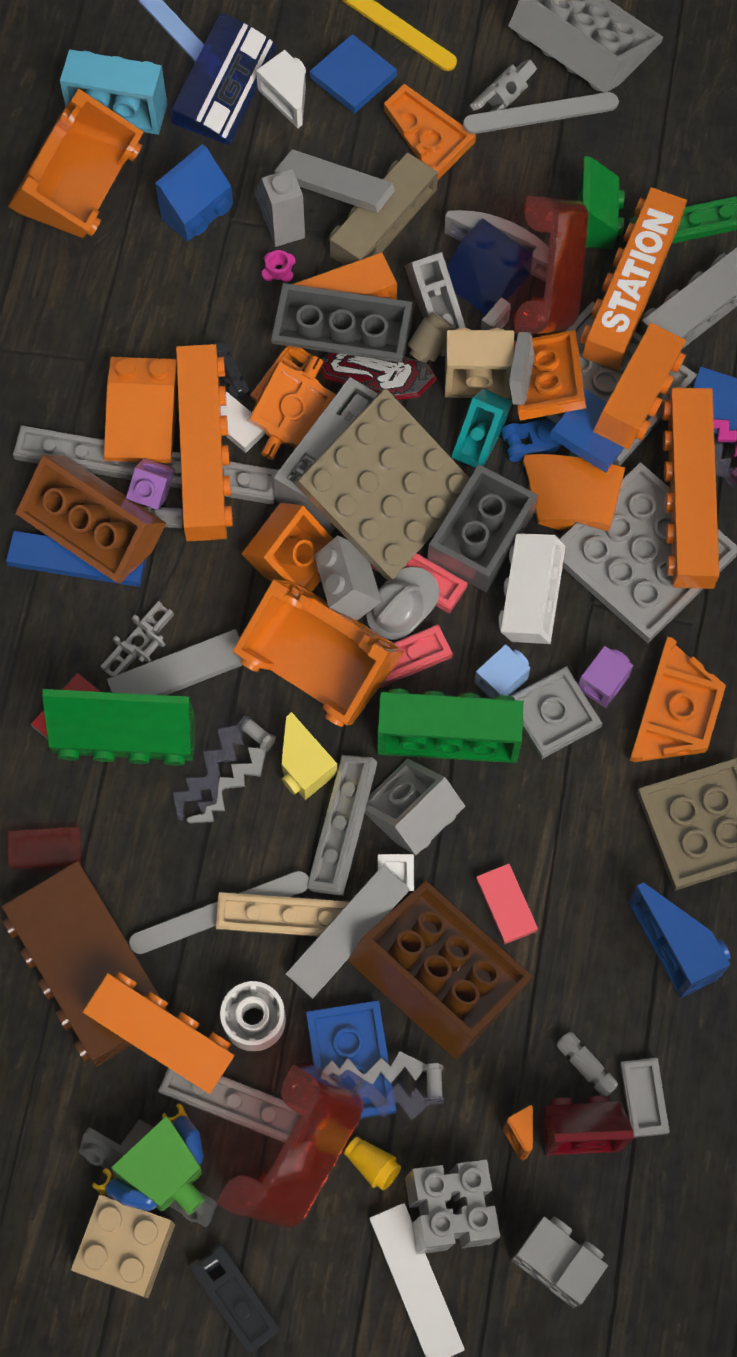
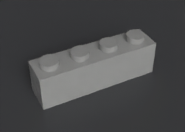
(700, 303)

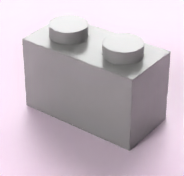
(347, 579)

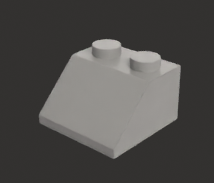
(413, 805)

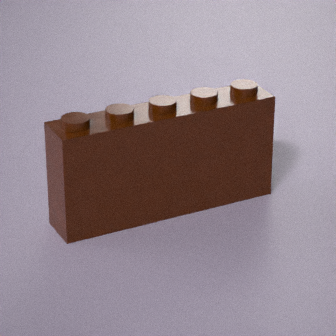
(74, 948)

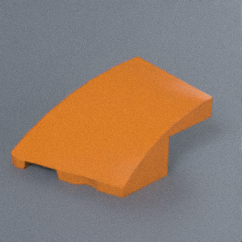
(572, 491)

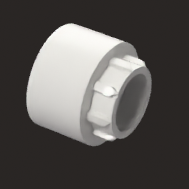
(248, 996)

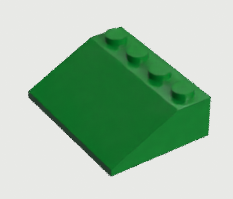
(119, 726)

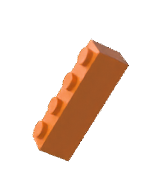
(640, 385)
(158, 1032)

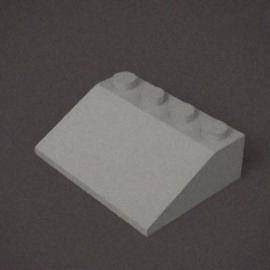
(587, 37)

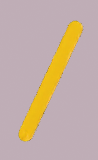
(405, 33)

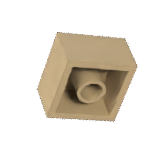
(478, 362)
(123, 1246)

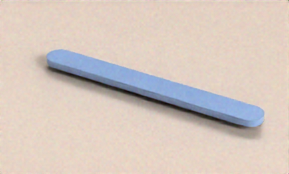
(174, 27)

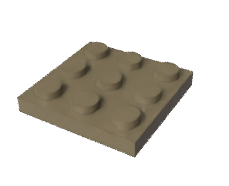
(695, 823)

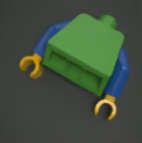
(159, 1168)

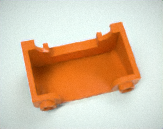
(77, 166)
(317, 650)

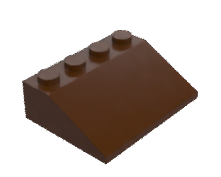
(439, 969)

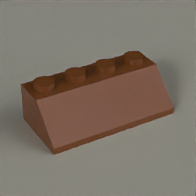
(89, 517)

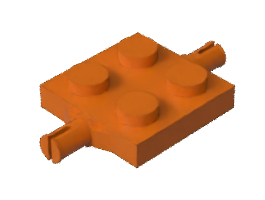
(290, 405)

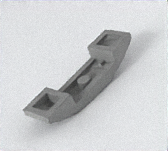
(461, 222)

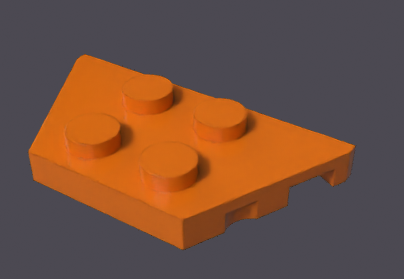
(679, 708)

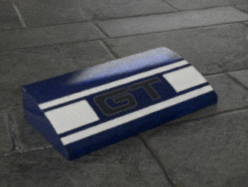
(222, 80)

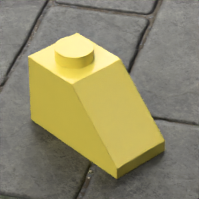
(304, 760)

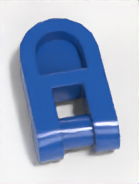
(538, 435)

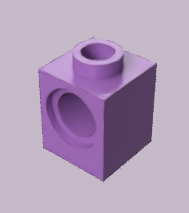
(150, 483)
(605, 676)

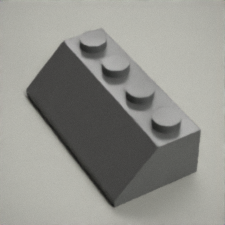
(342, 323)

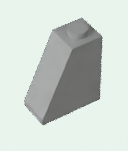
(282, 207)

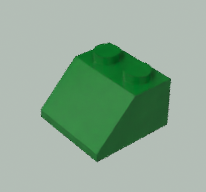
(603, 199)

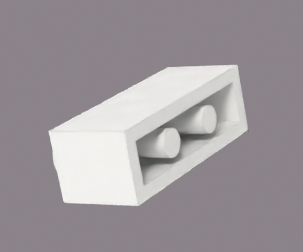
(532, 588)

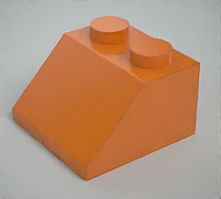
(287, 546)

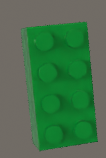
(450, 726)

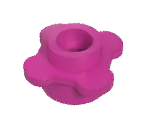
(278, 258)

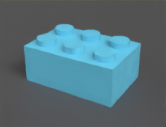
(123, 85)

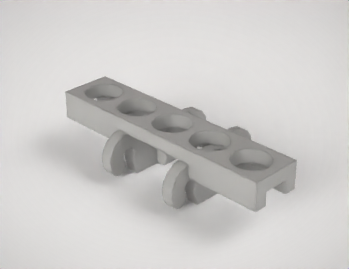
(133, 650)

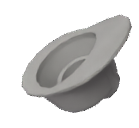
(404, 603)

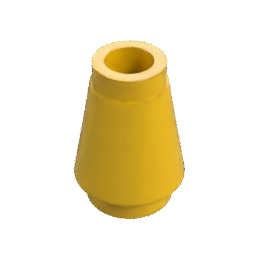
(373, 1163)

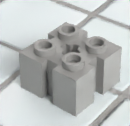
(437, 1225)
(560, 1262)

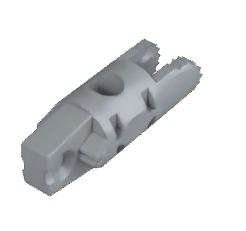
(506, 87)

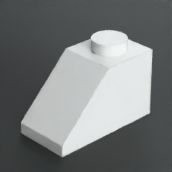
(284, 85)

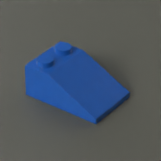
(681, 943)

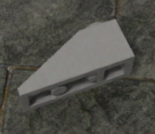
(434, 290)

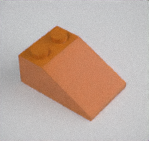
(141, 409)

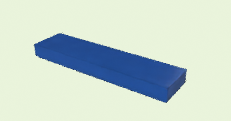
(47, 555)

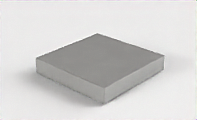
(556, 712)

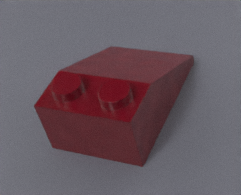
(585, 1127)

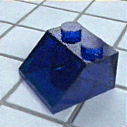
(488, 266)

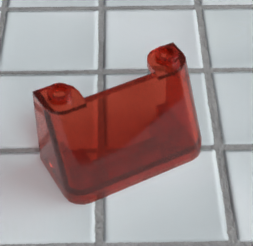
(568, 228)
(325, 1124)

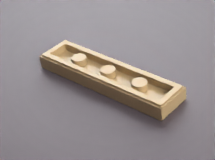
(276, 914)

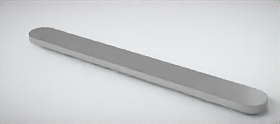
(540, 113)
(206, 916)

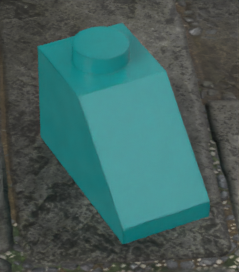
(481, 428)

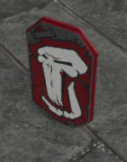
(402, 379)

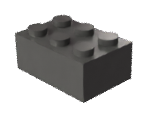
(482, 527)

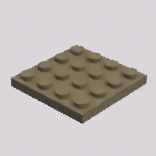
(384, 484)

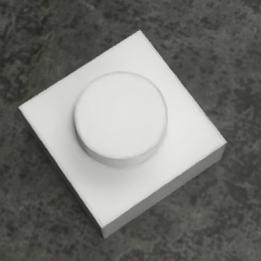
(401, 866)

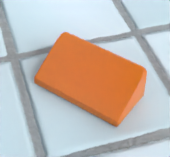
(520, 1132)

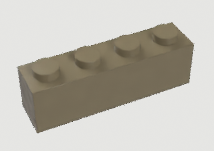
(371, 232)

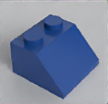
(193, 194)

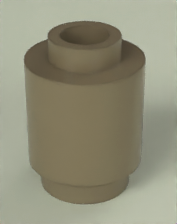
(429, 338)

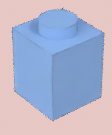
(503, 673)

